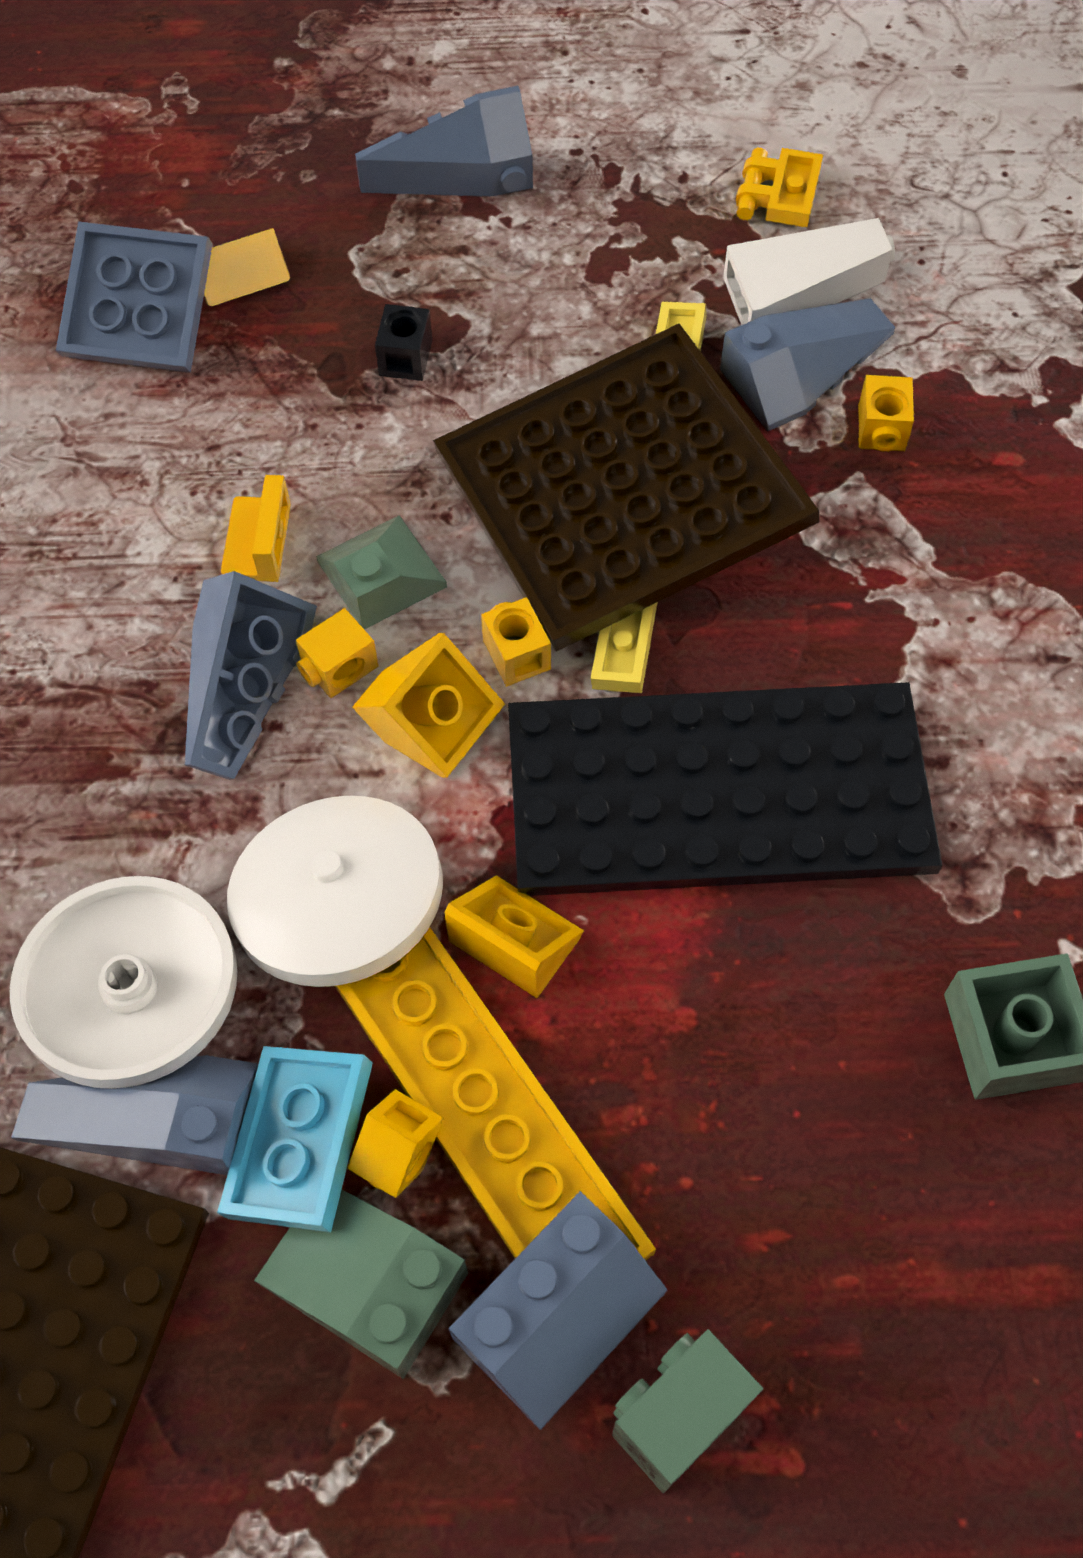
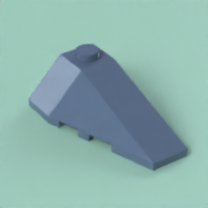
(466, 153)
(797, 355)
(238, 666)
(175, 1121)

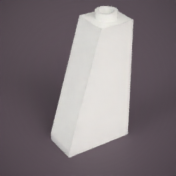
(806, 268)

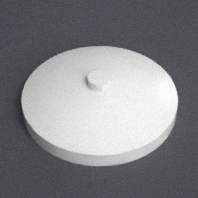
(335, 891)
(123, 982)

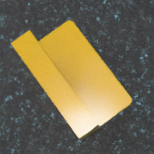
(244, 267)
(258, 532)

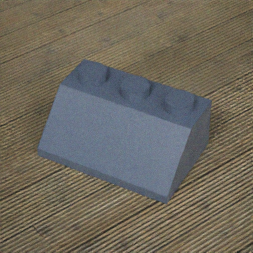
(558, 1310)

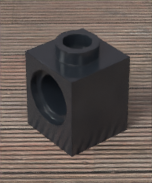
(403, 342)

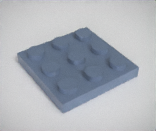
(134, 296)

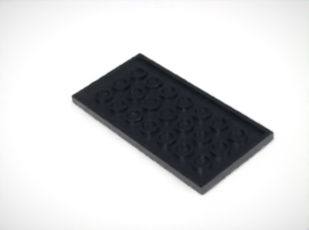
(719, 789)

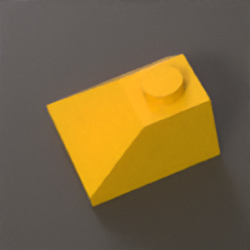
(430, 705)

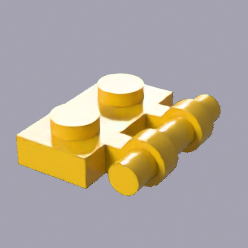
(793, 186)

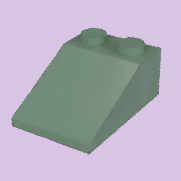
(367, 1281)

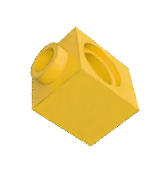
(886, 413)
(336, 653)
(516, 658)
(394, 1143)

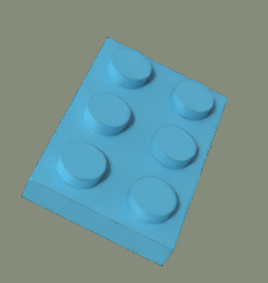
(296, 1138)

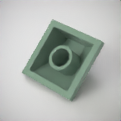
(381, 572)

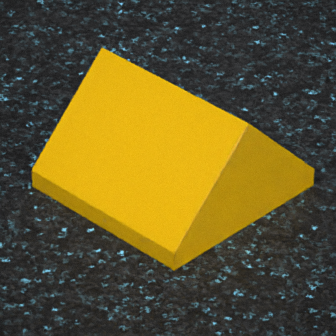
(511, 933)

